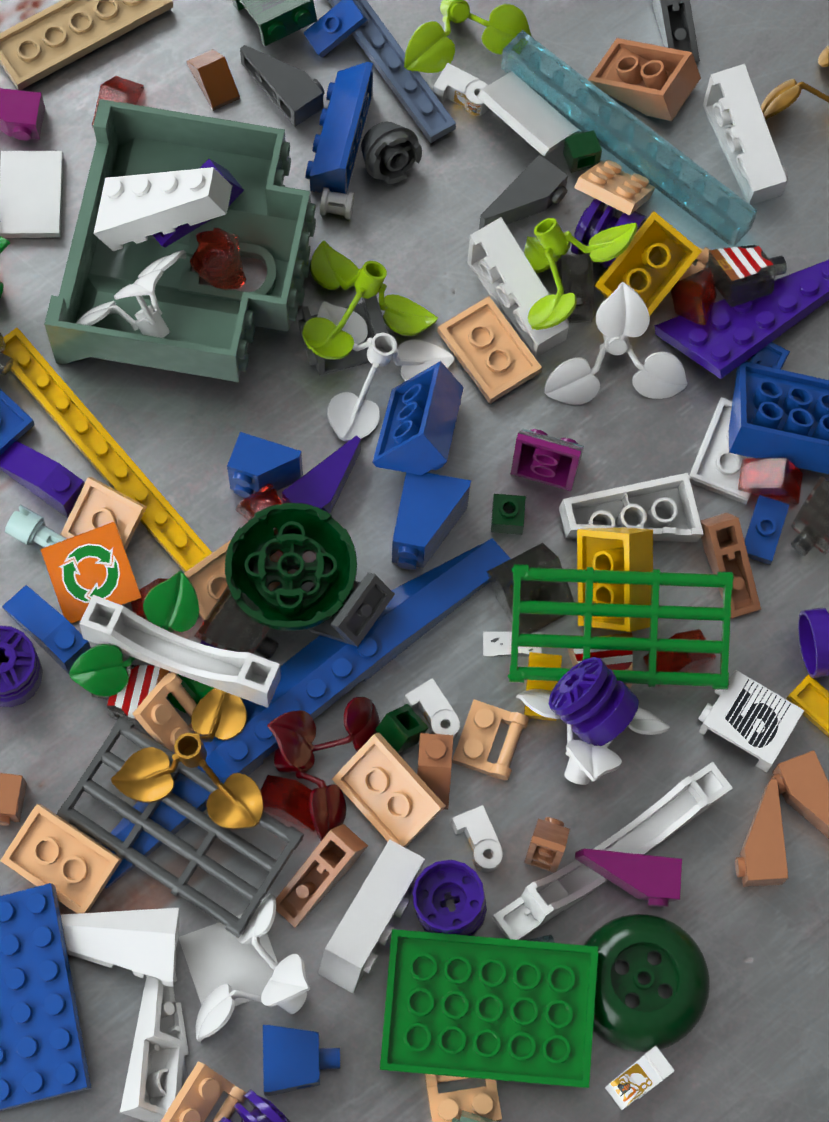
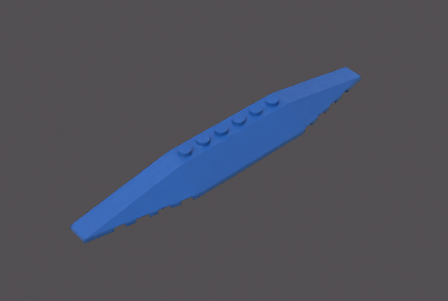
(323, 675)

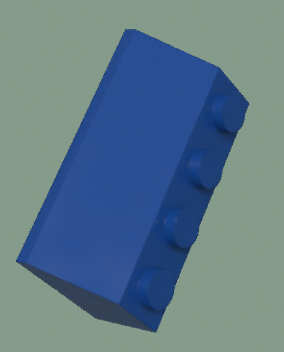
(341, 130)
(420, 422)

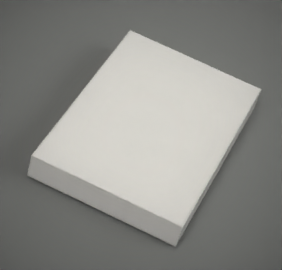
(527, 113)
(31, 194)
(714, 465)

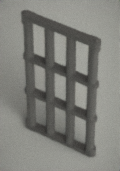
(196, 857)

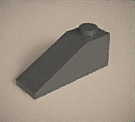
(676, 25)
(285, 85)
(528, 194)

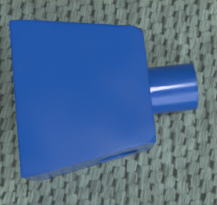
(294, 1059)

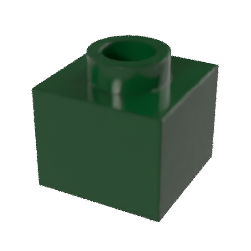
(582, 151)
(508, 523)
(402, 728)

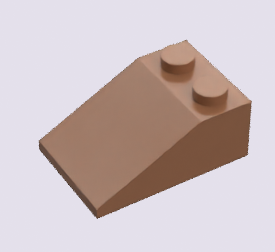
(647, 77)

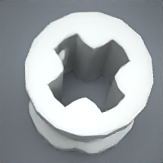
(329, 201)

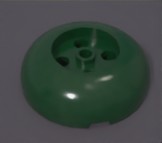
(299, 530)
(655, 1018)

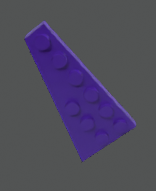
(745, 329)

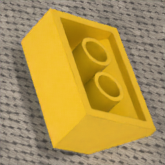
(651, 262)
(616, 551)

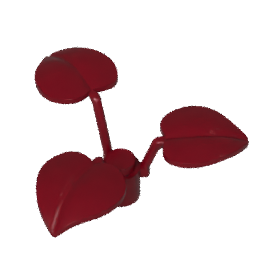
(295, 754)

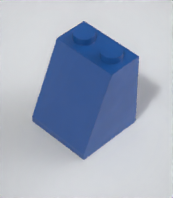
(426, 516)

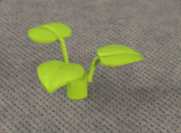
(432, 49)
(550, 246)
(335, 270)

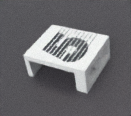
(751, 718)

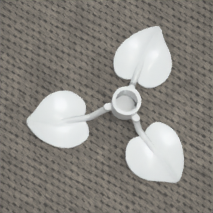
(148, 318)
(618, 319)
(360, 417)
(585, 759)
(286, 987)

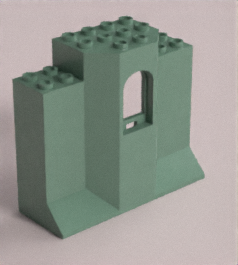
(205, 322)

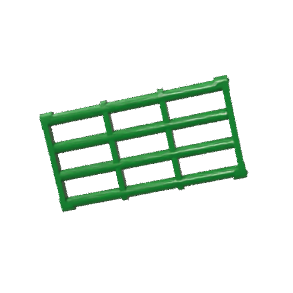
(653, 611)

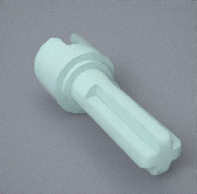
(31, 528)

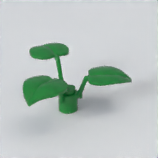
(167, 605)

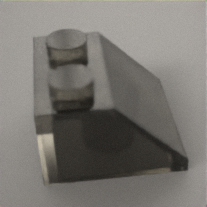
(502, 584)

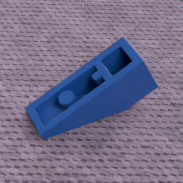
(47, 627)

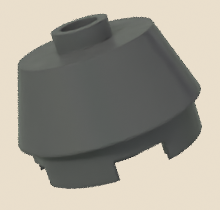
(390, 151)

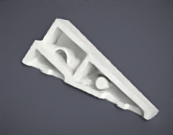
(129, 939)
(157, 1056)

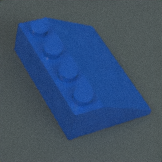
(780, 416)

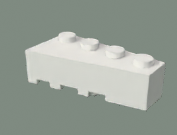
(744, 134)
(157, 203)
(512, 283)
(658, 505)
(370, 917)

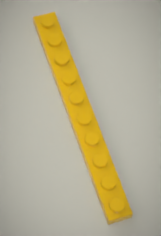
(103, 451)

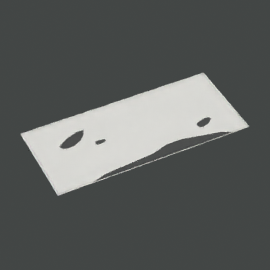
(499, 645)

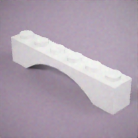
(225, 670)

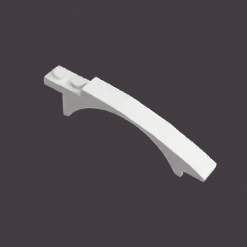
(569, 885)

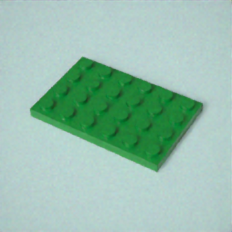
(489, 1008)

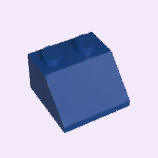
(260, 463)

